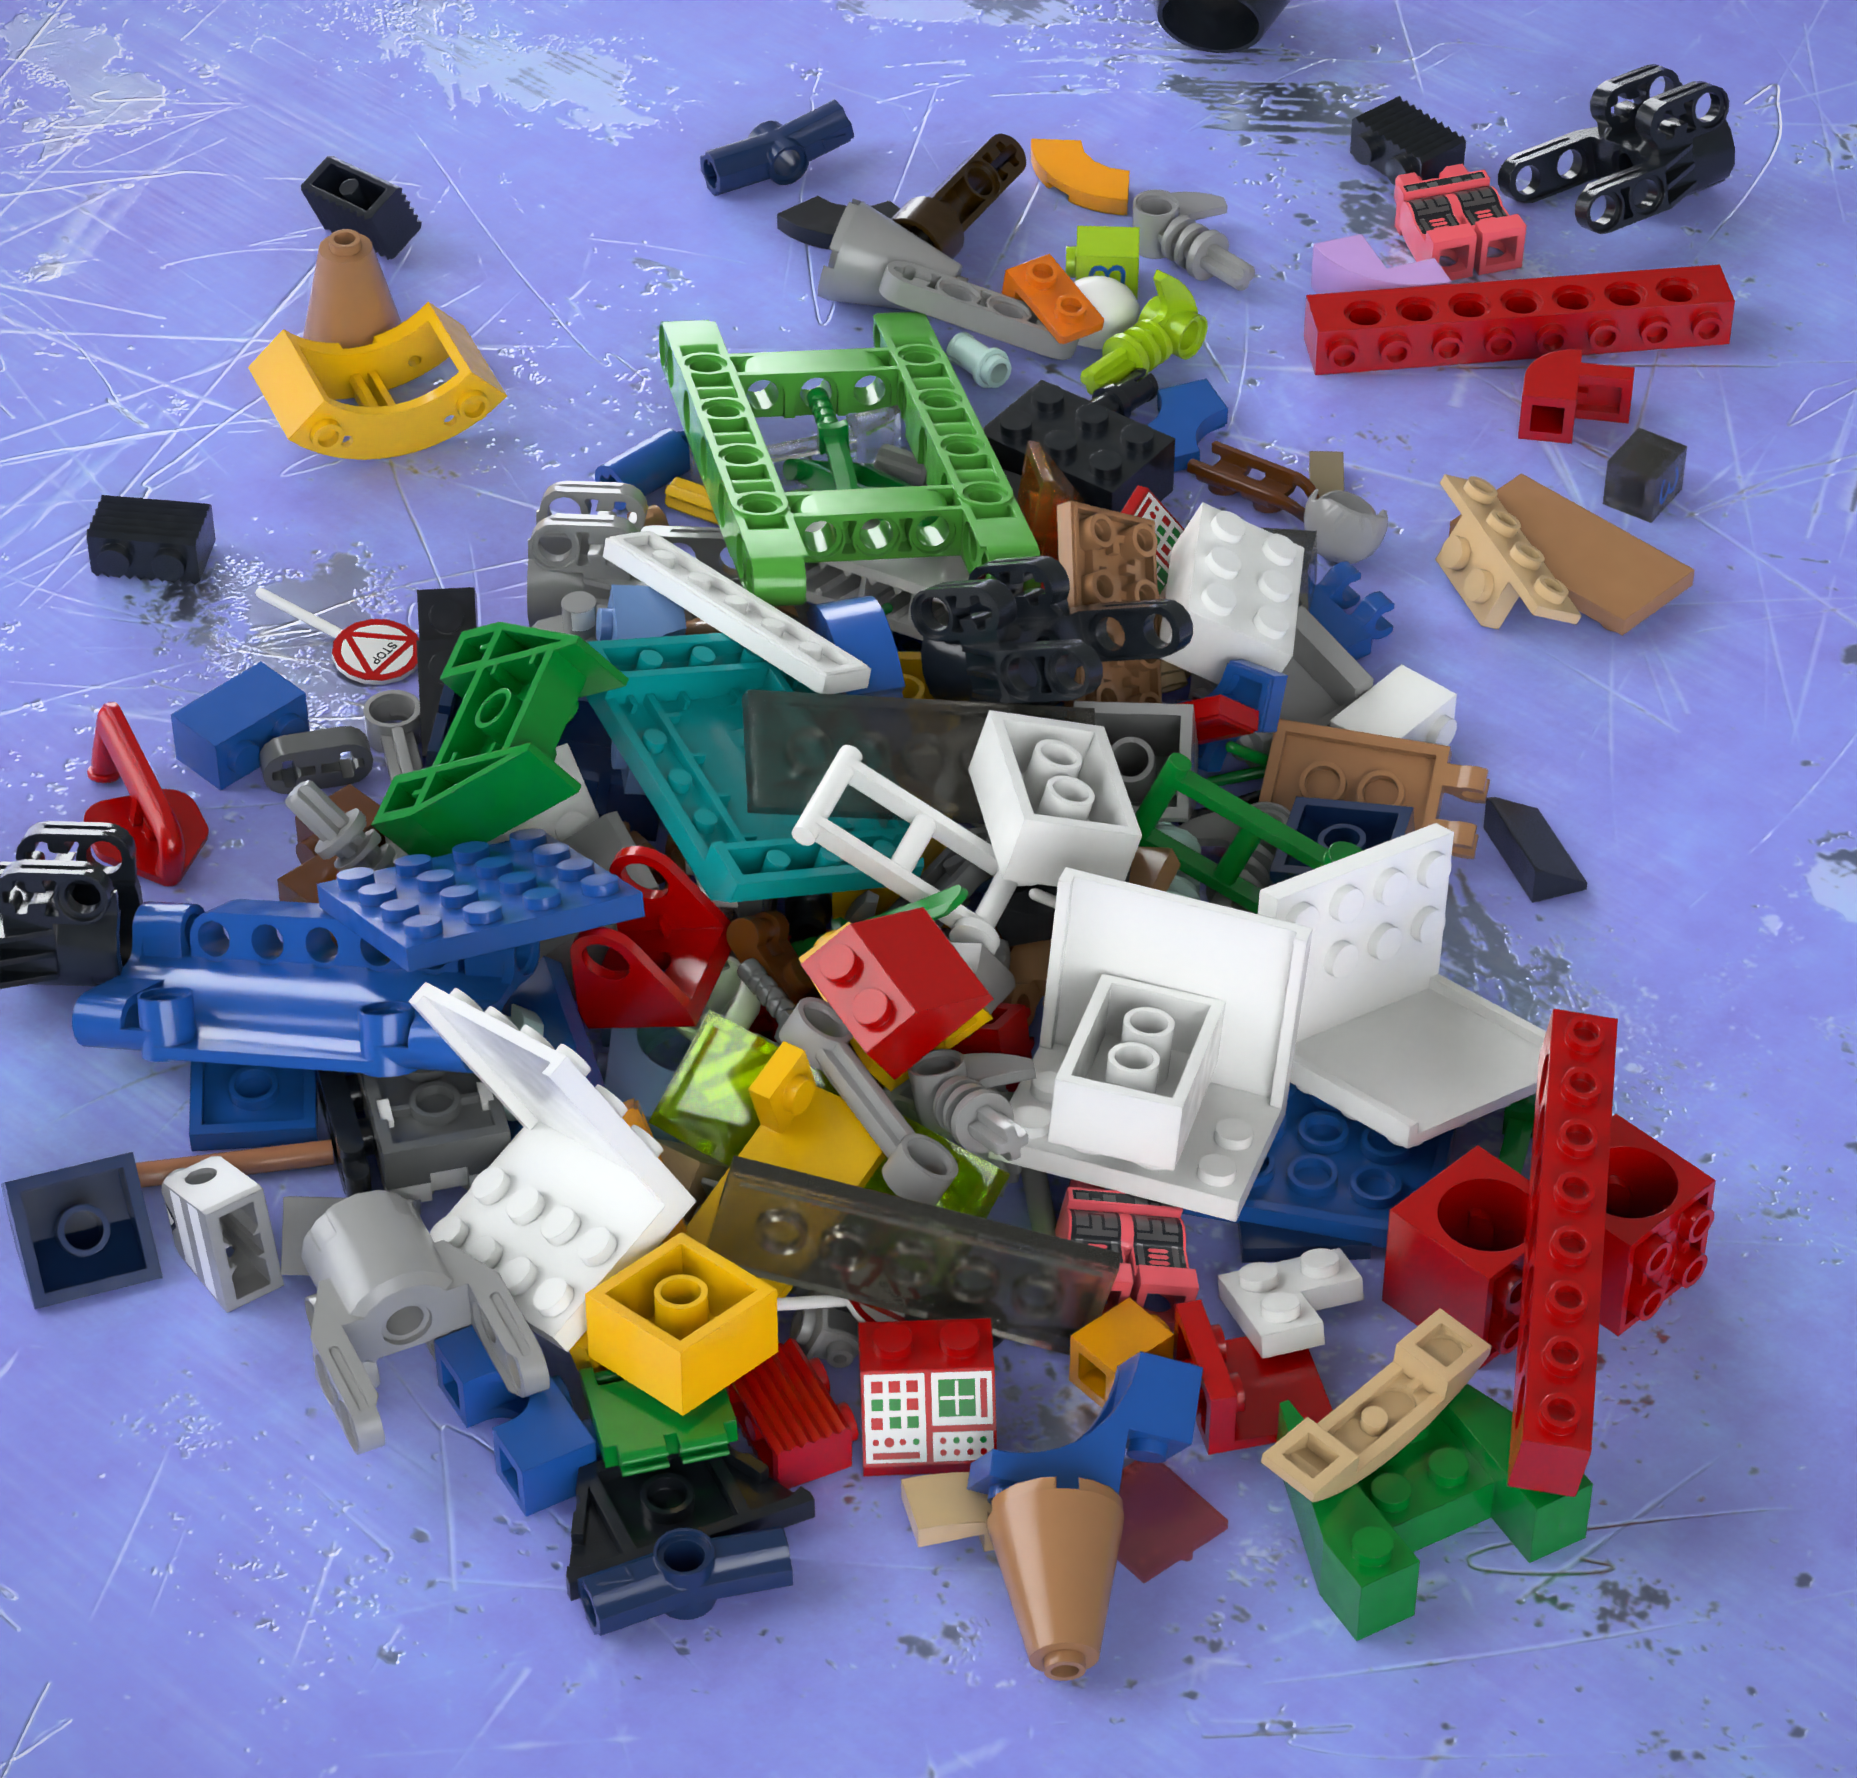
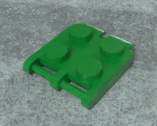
(642, 1432)

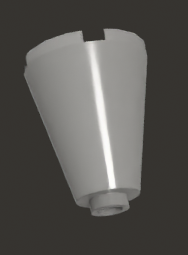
(864, 247)

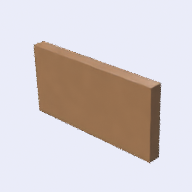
(1108, 561)
(1601, 565)

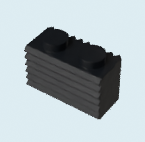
(1404, 141)
(363, 203)
(150, 538)

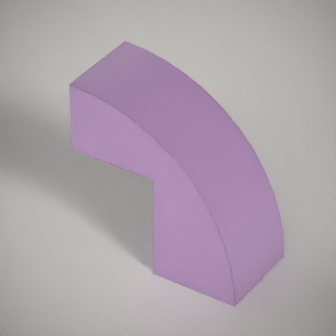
(1353, 265)

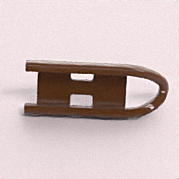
(1267, 495)

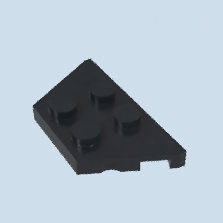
(627, 1515)

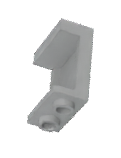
(1318, 685)

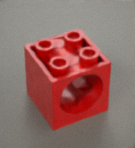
(1652, 1226)
(1462, 1249)

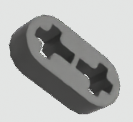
(316, 758)

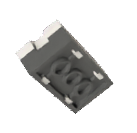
(432, 1130)

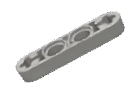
(970, 308)

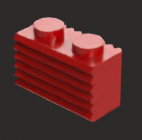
(792, 1418)

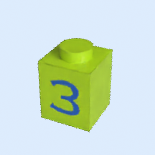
(1107, 253)

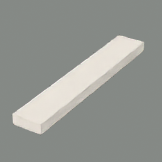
(737, 613)

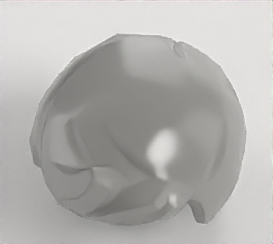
(1344, 526)

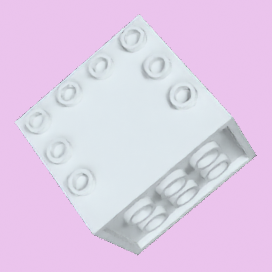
(1194, 949)
(1376, 1016)
(570, 1190)

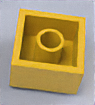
(682, 1323)

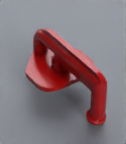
(161, 821)

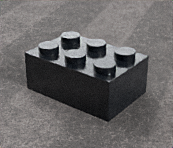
(1091, 445)

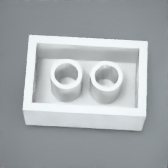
(1238, 592)
(1052, 799)
(1136, 1072)

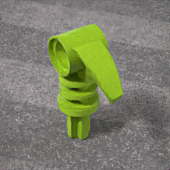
(1164, 328)

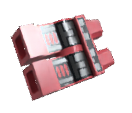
(1458, 220)
(1145, 1234)

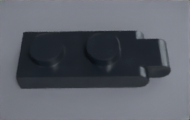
(351, 1137)

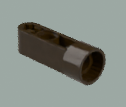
(963, 195)

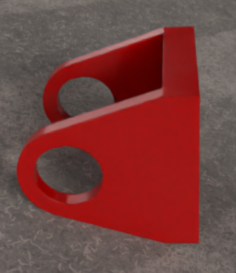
(678, 934)

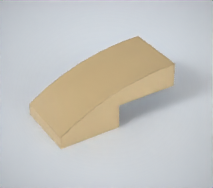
(944, 1509)

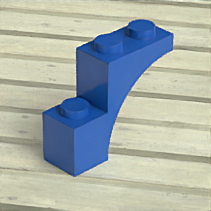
(1146, 1412)

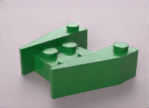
(502, 745)
(1431, 1489)

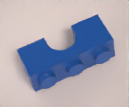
(541, 1444)

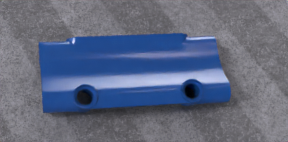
(277, 1002)

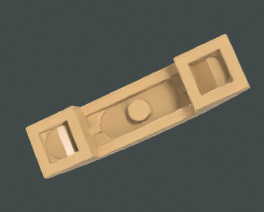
(1383, 1414)

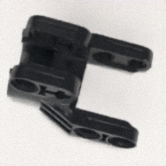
(1641, 154)
(1029, 642)
(63, 915)

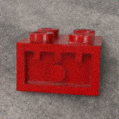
(1240, 1388)

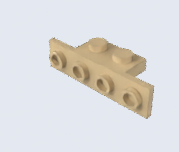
(1495, 562)

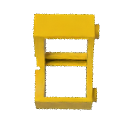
(308, 376)

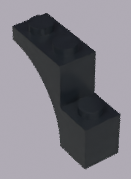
(441, 620)

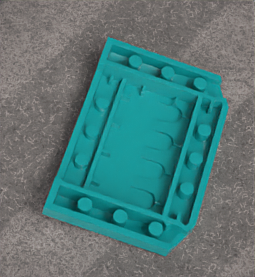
(685, 746)

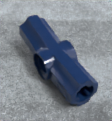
(776, 150)
(685, 1577)

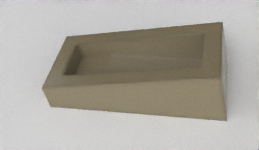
(1326, 470)

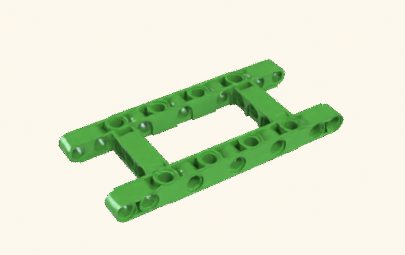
(768, 526)

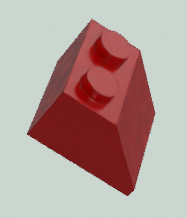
(897, 986)

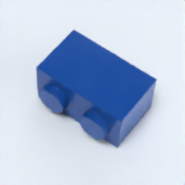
(230, 725)

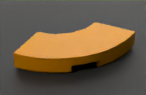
(1078, 175)

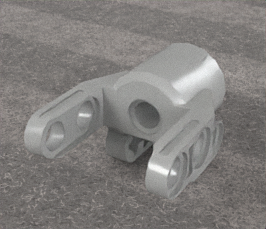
(569, 548)
(394, 1289)

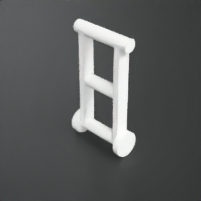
(897, 871)

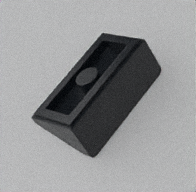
(1531, 850)

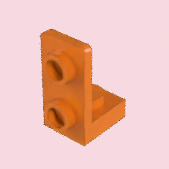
(1053, 299)

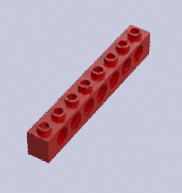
(1517, 319)
(1563, 1255)

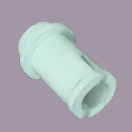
(987, 365)

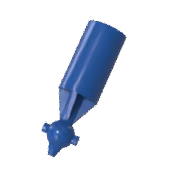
(649, 463)

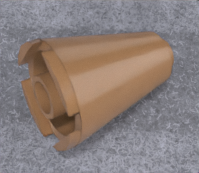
(348, 293)
(1058, 1568)

